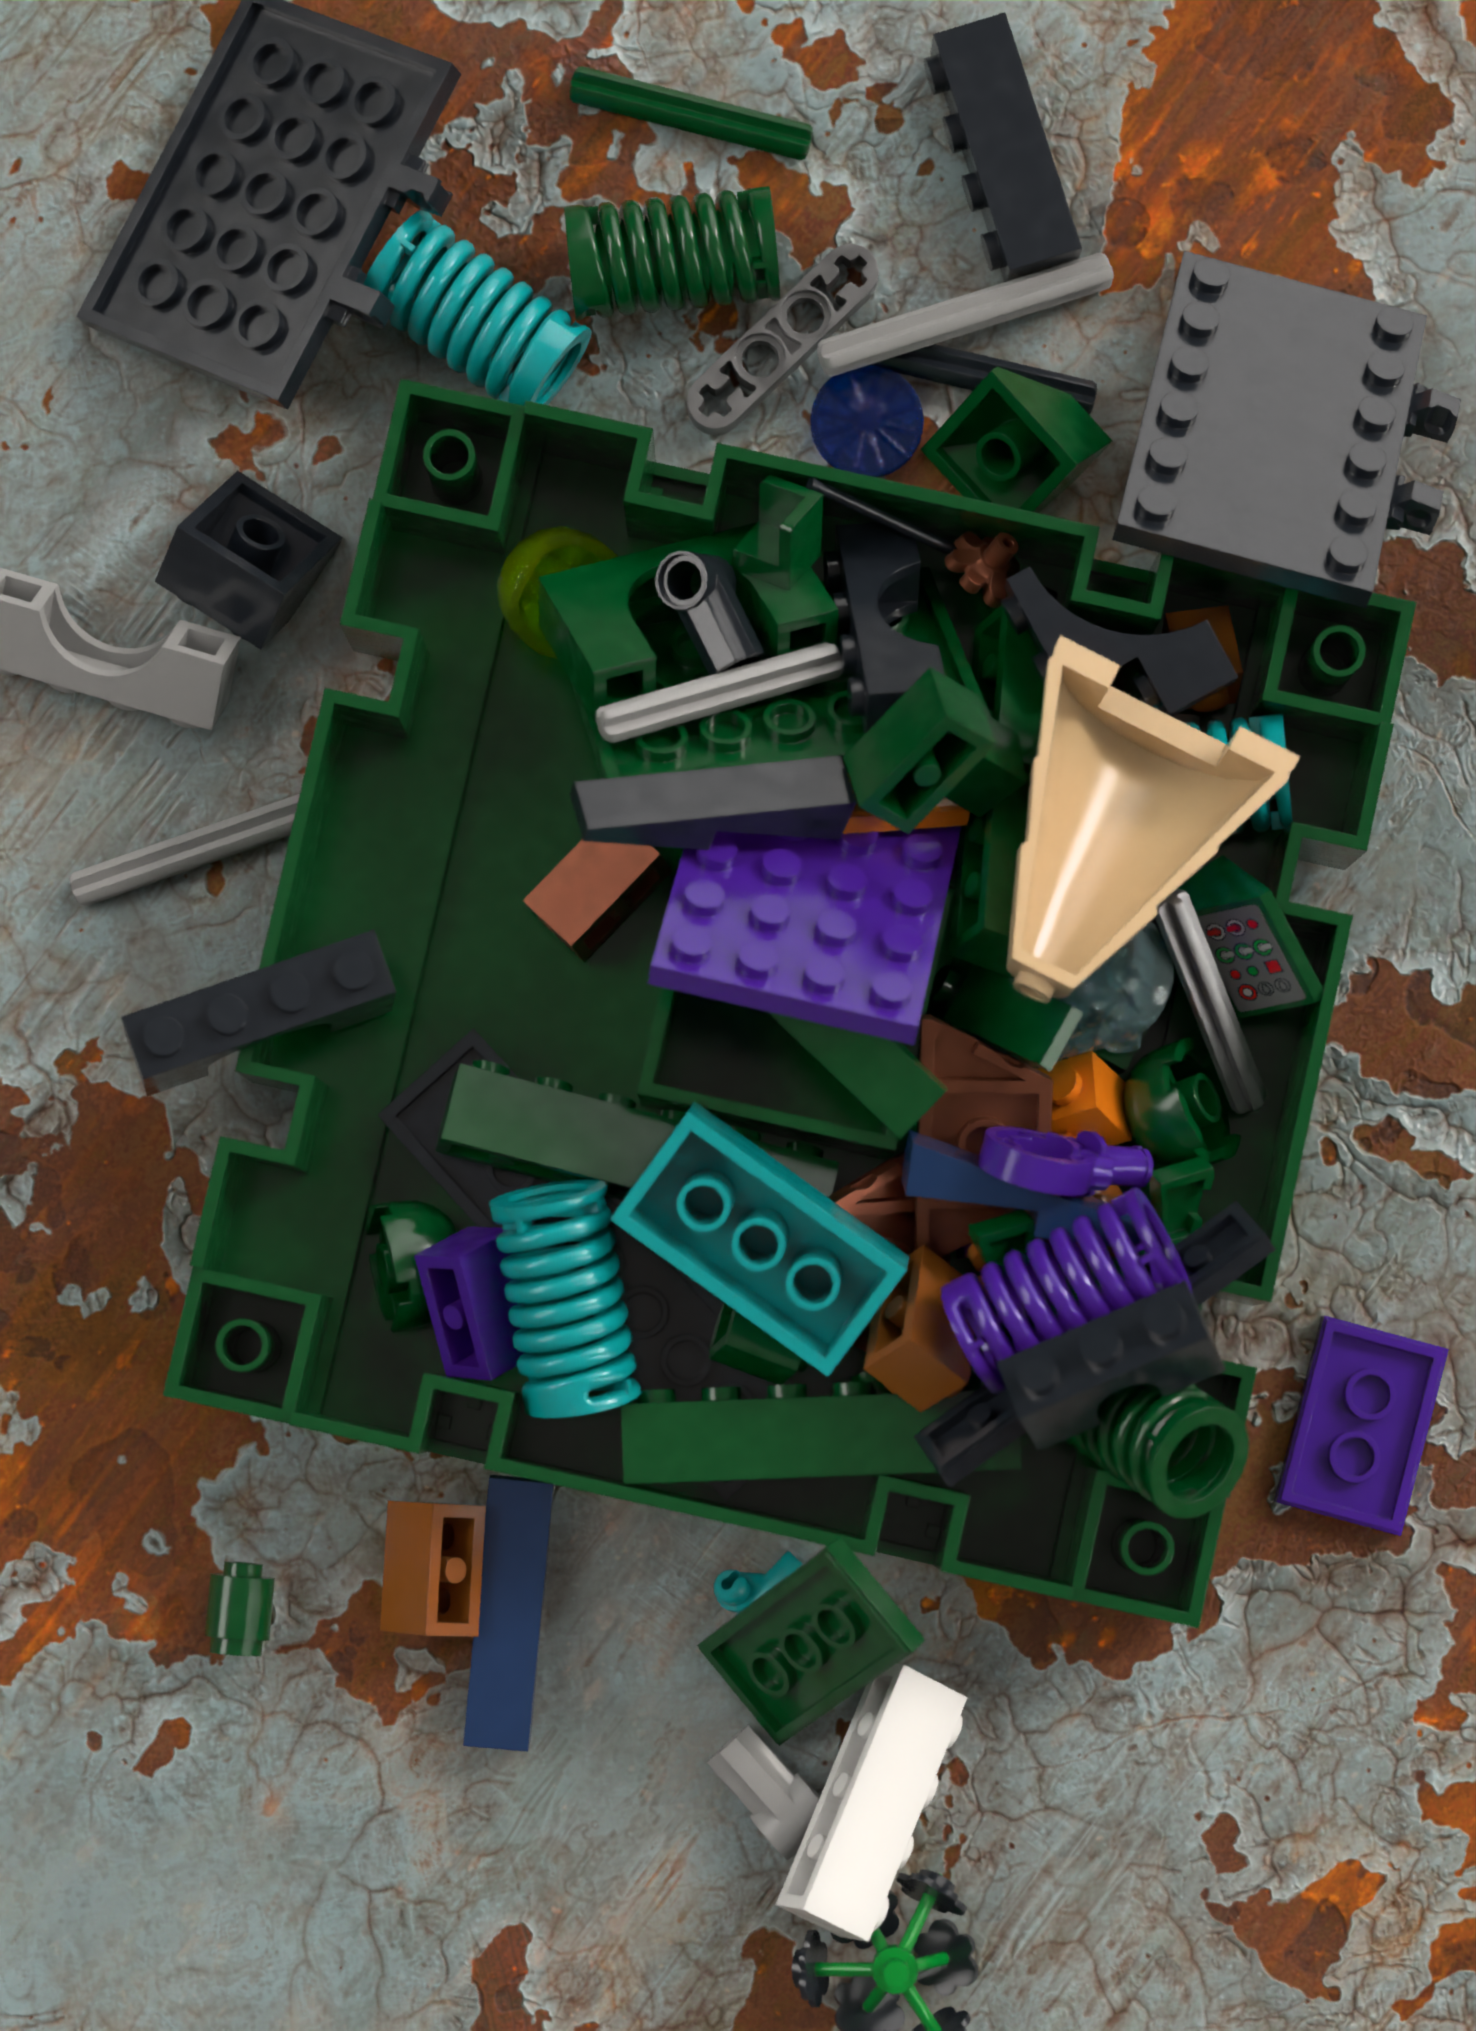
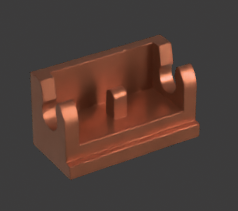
(595, 891)

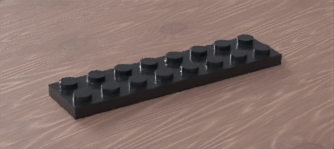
(666, 1309)

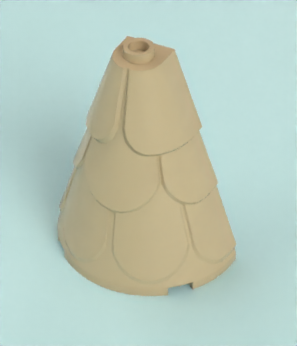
(1118, 819)

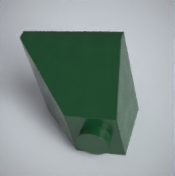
(1015, 442)

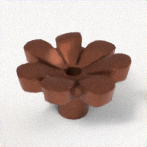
(985, 564)

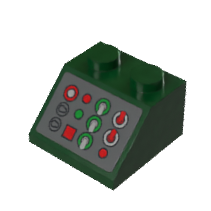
(1250, 941)

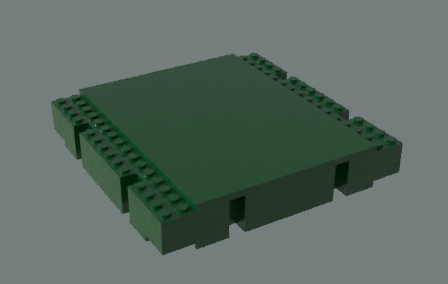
(459, 803)

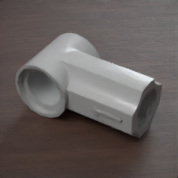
(777, 1798)

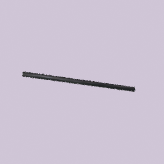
(887, 519)

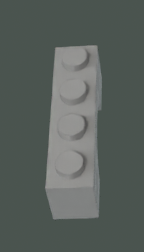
(178, 677)

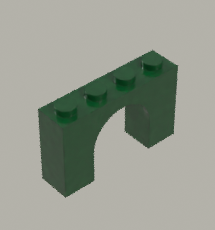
(597, 610)

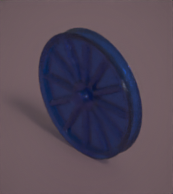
(867, 421)

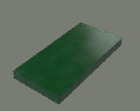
(811, 1641)

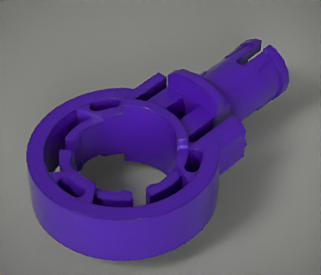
(1062, 1163)

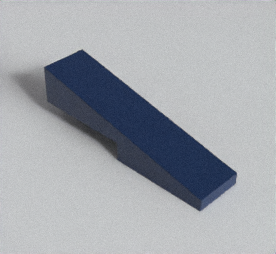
(953, 1174)
(510, 1614)

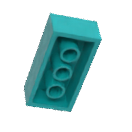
(761, 1239)

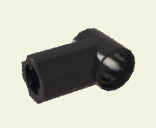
(712, 615)

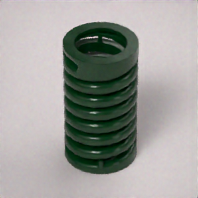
(672, 252)
(1170, 1449)

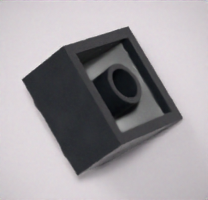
(246, 559)

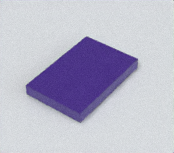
(1361, 1425)

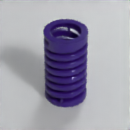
(1023, 1284)

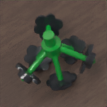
(876, 1986)

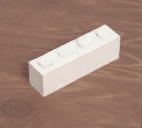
(873, 1803)

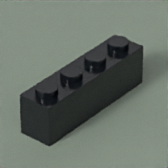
(1003, 148)

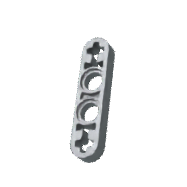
(776, 333)

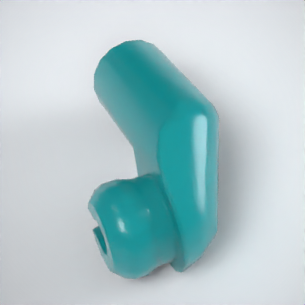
(739, 1589)

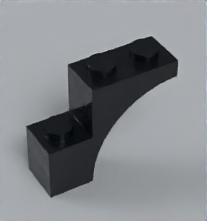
(1172, 666)

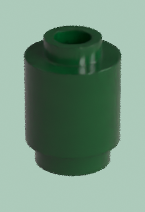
(239, 1609)

